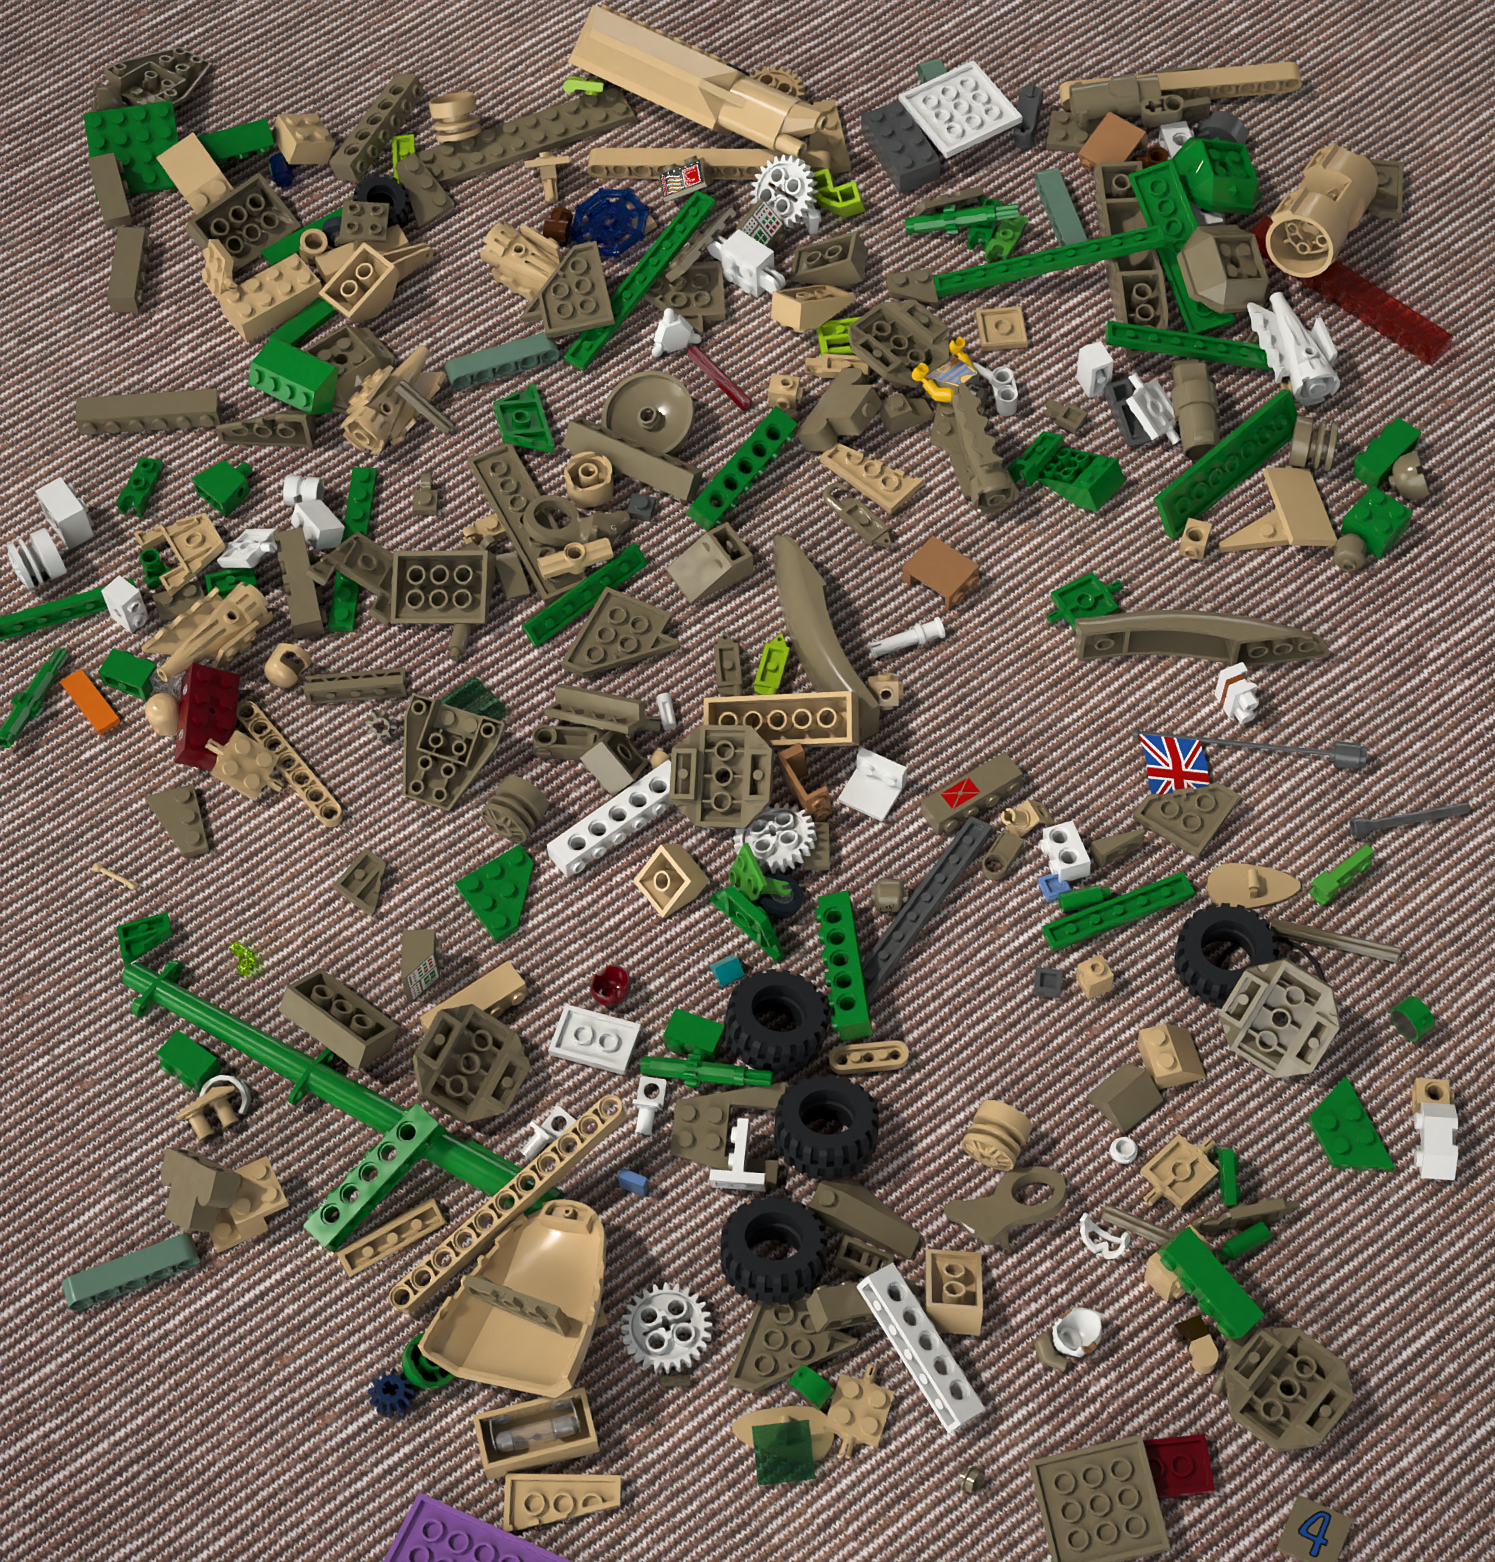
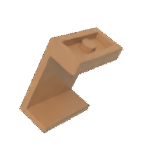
(1111, 142)
(942, 571)
(793, 767)

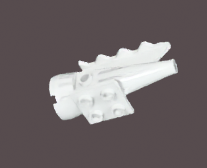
(1296, 351)

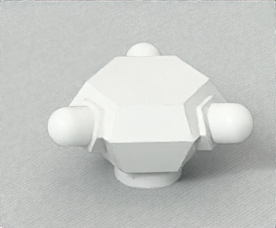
(673, 334)

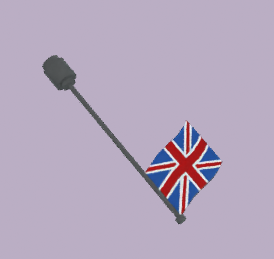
(1179, 761)

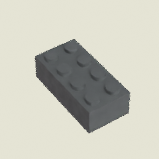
(900, 146)

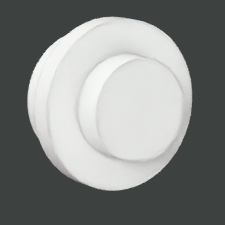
(1123, 1150)

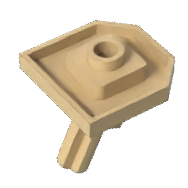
(547, 164)

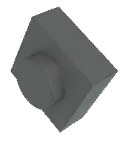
(641, 507)
(1047, 982)

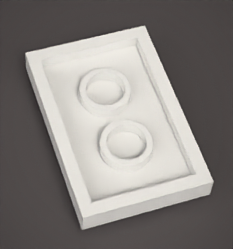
(595, 1039)

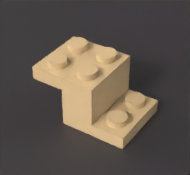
(256, 1198)

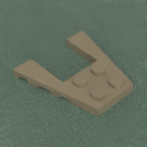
(703, 1126)

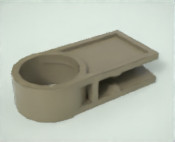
(1004, 850)

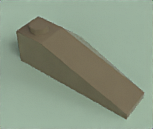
(283, 428)
(859, 1213)

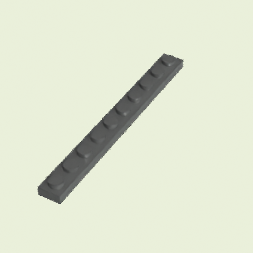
(923, 904)

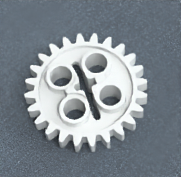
(794, 173)
(778, 837)
(659, 1305)

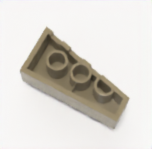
(300, 589)

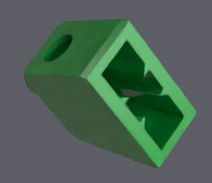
(223, 486)

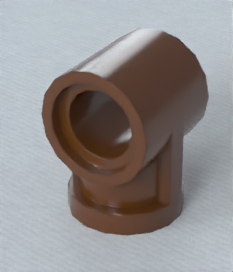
(1153, 156)
(558, 225)

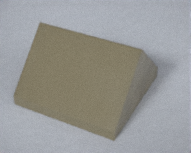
(1126, 1097)

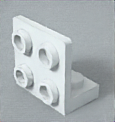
(874, 785)

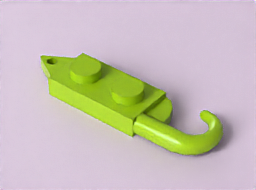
(772, 667)

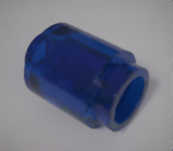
(281, 170)

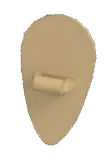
(1250, 885)
(820, 1438)

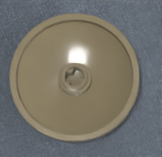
(651, 410)

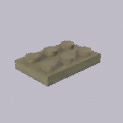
(1066, 134)

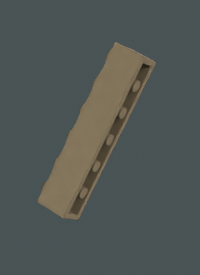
(148, 411)
(634, 459)

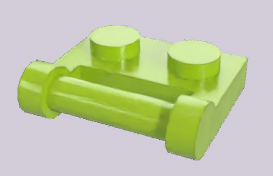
(590, 85)
(833, 333)

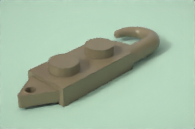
(858, 517)
(728, 667)
(1246, 1215)
(1233, 1347)

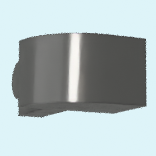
(1224, 126)

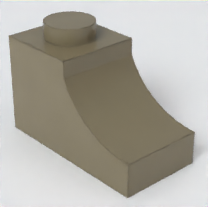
(902, 413)

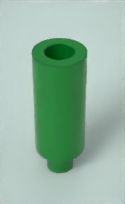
(1082, 897)
(1244, 1242)

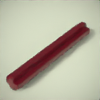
(719, 378)

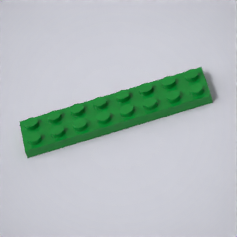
(1165, 203)
(1227, 464)

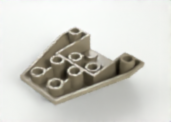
(158, 76)
(444, 750)

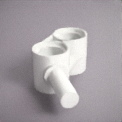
(1003, 388)

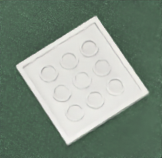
(960, 109)

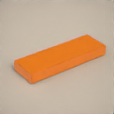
(90, 702)

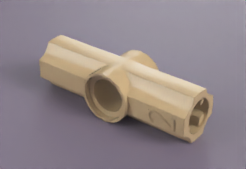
(586, 555)

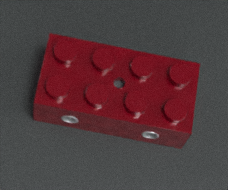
(205, 712)

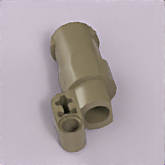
(1126, 98)
(1195, 408)

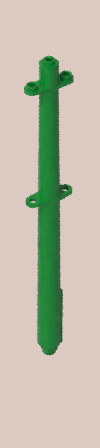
(462, 1159)

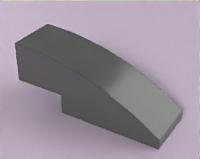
(1126, 421)

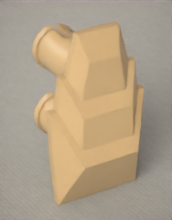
(215, 1098)

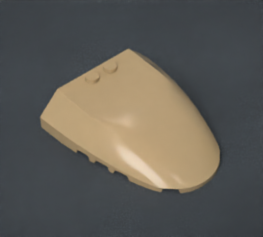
(545, 1255)

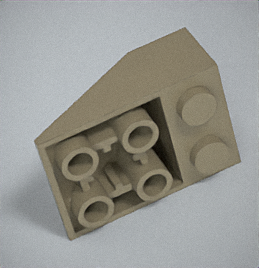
(711, 563)

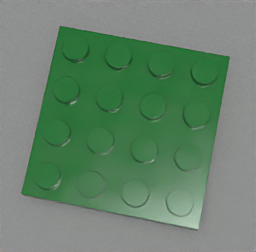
(136, 138)

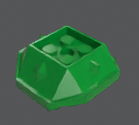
(1218, 175)

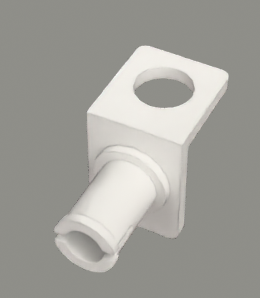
(648, 1106)
(545, 1133)

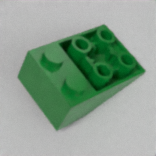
(1082, 477)

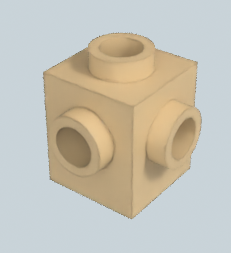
(784, 391)
(883, 682)

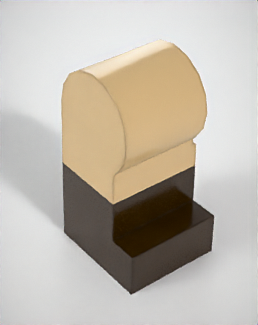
(1198, 1342)

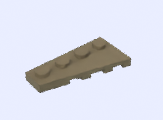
(698, 243)
(522, 1305)

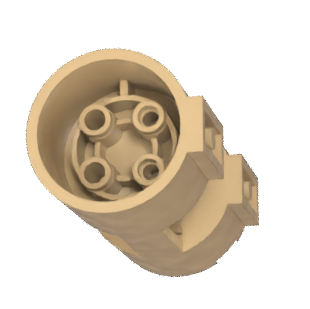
(1317, 217)

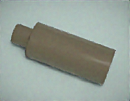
(459, 640)

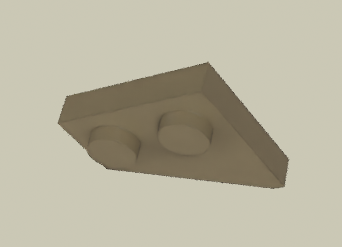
(913, 285)
(180, 602)
(363, 881)

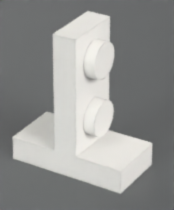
(738, 1177)

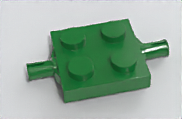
(1084, 599)

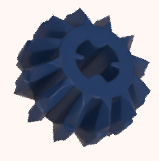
(384, 1401)

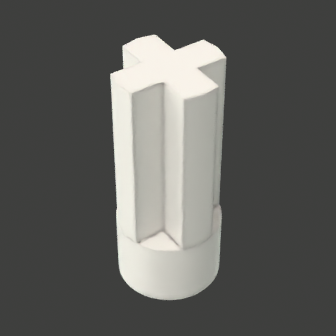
(666, 711)

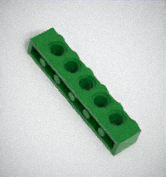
(702, 509)
(856, 1021)
(389, 1174)

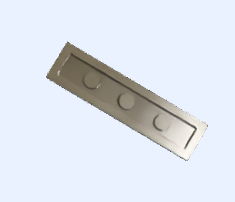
(355, 686)
(597, 709)

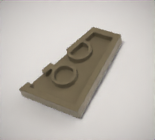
(181, 817)

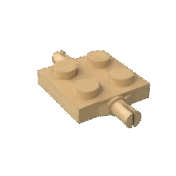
(218, 269)
(244, 765)
(1179, 1171)
(858, 1410)

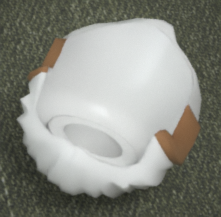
(1078, 1331)

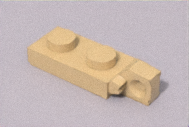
(831, 365)

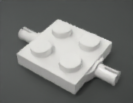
(1153, 408)
(248, 548)

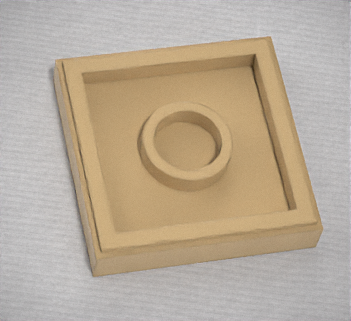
(1001, 328)

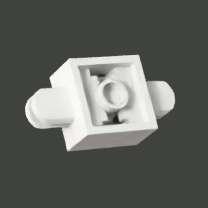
(747, 263)

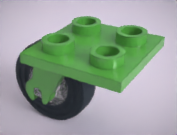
(776, 893)

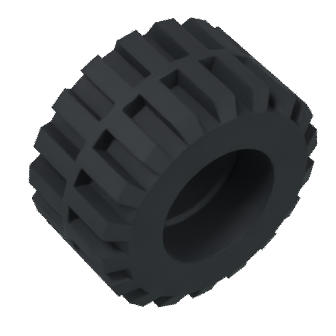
(385, 190)

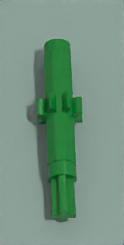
(953, 219)
(28, 703)
(697, 1071)

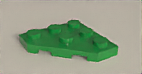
(499, 892)

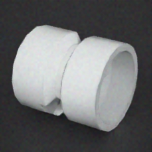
(301, 490)

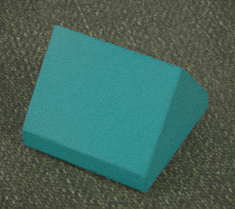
(727, 970)

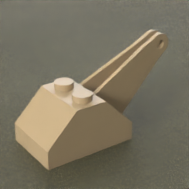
(369, 280)

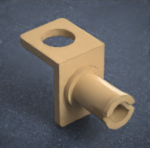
(1025, 817)

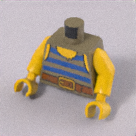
(945, 380)

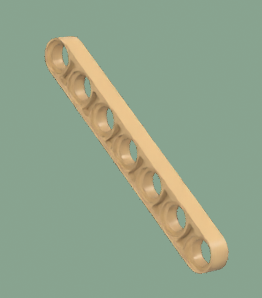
(298, 769)

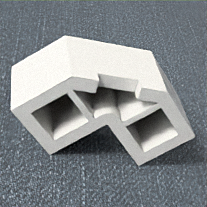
(1437, 1150)

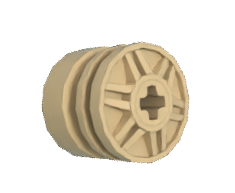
(455, 121)
(997, 1135)

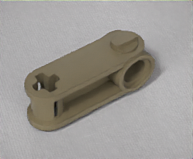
(565, 741)

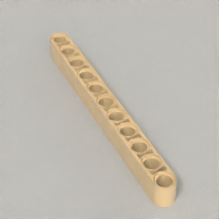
(1217, 82)
(721, 163)
(495, 1206)

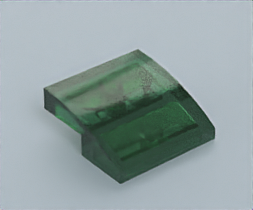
(475, 699)
(783, 1452)

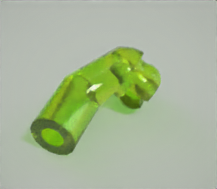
(246, 958)

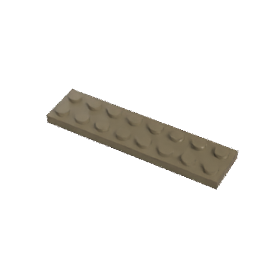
(509, 493)

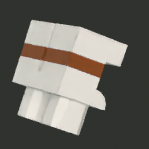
(1236, 694)

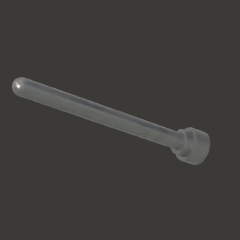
(1361, 827)

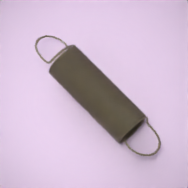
(675, 1380)

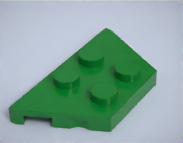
(524, 420)
(749, 919)
(1347, 1132)

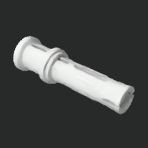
(918, 634)

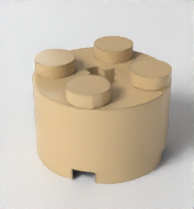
(589, 480)

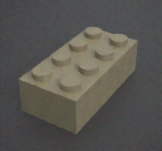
(339, 1018)

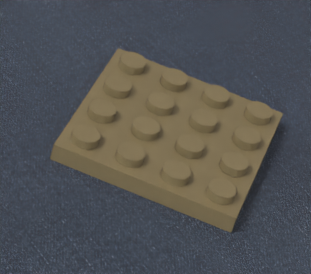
(1100, 1503)

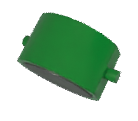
(1412, 1018)
(810, 1387)

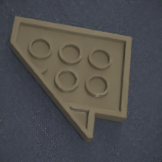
(574, 295)
(693, 295)
(617, 634)
(779, 1342)

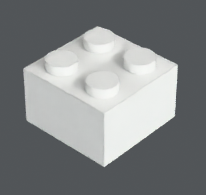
(65, 512)

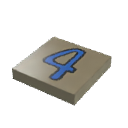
(1314, 1532)

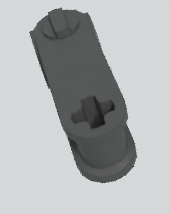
(1029, 106)

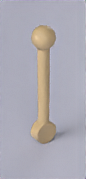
(97, 867)

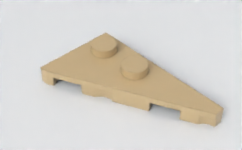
(1260, 534)

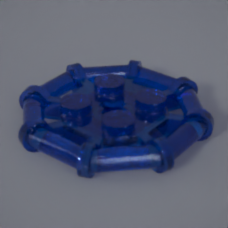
(619, 228)

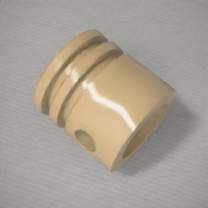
(312, 243)

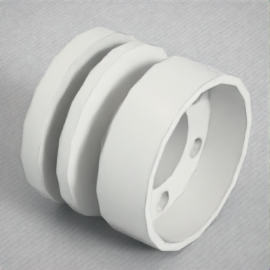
(35, 559)

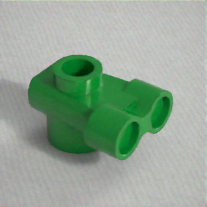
(153, 567)

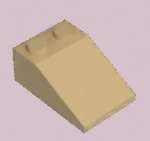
(194, 173)
(808, 306)
(953, 1291)

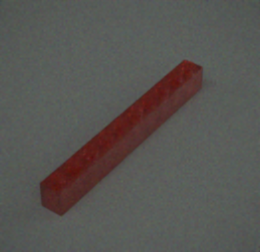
(1371, 306)

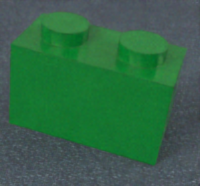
(128, 673)
(694, 1035)
(187, 1061)

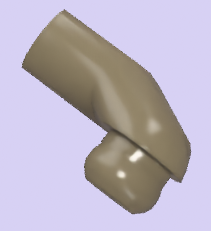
(1046, 1353)

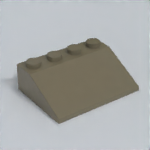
(244, 221)
(442, 586)

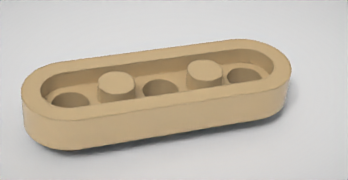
(879, 1051)

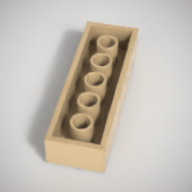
(790, 719)

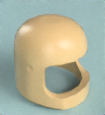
(283, 671)
(163, 713)

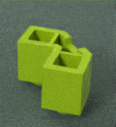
(841, 200)

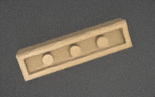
(391, 1237)

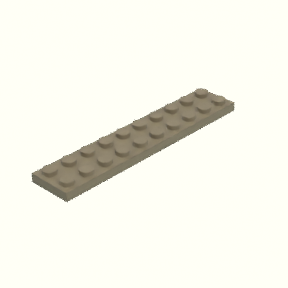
(527, 136)

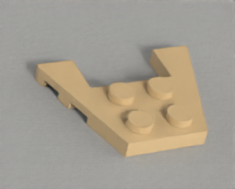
(192, 541)

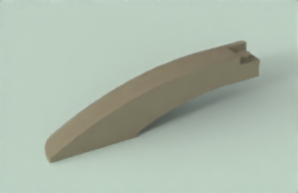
(1136, 278)
(808, 623)
(1195, 635)

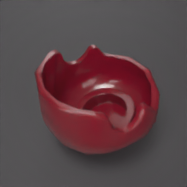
(611, 986)

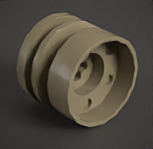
(1313, 443)
(515, 809)

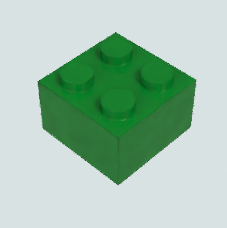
(1377, 521)

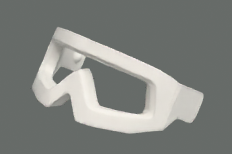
(242, 1086)
(1087, 1226)

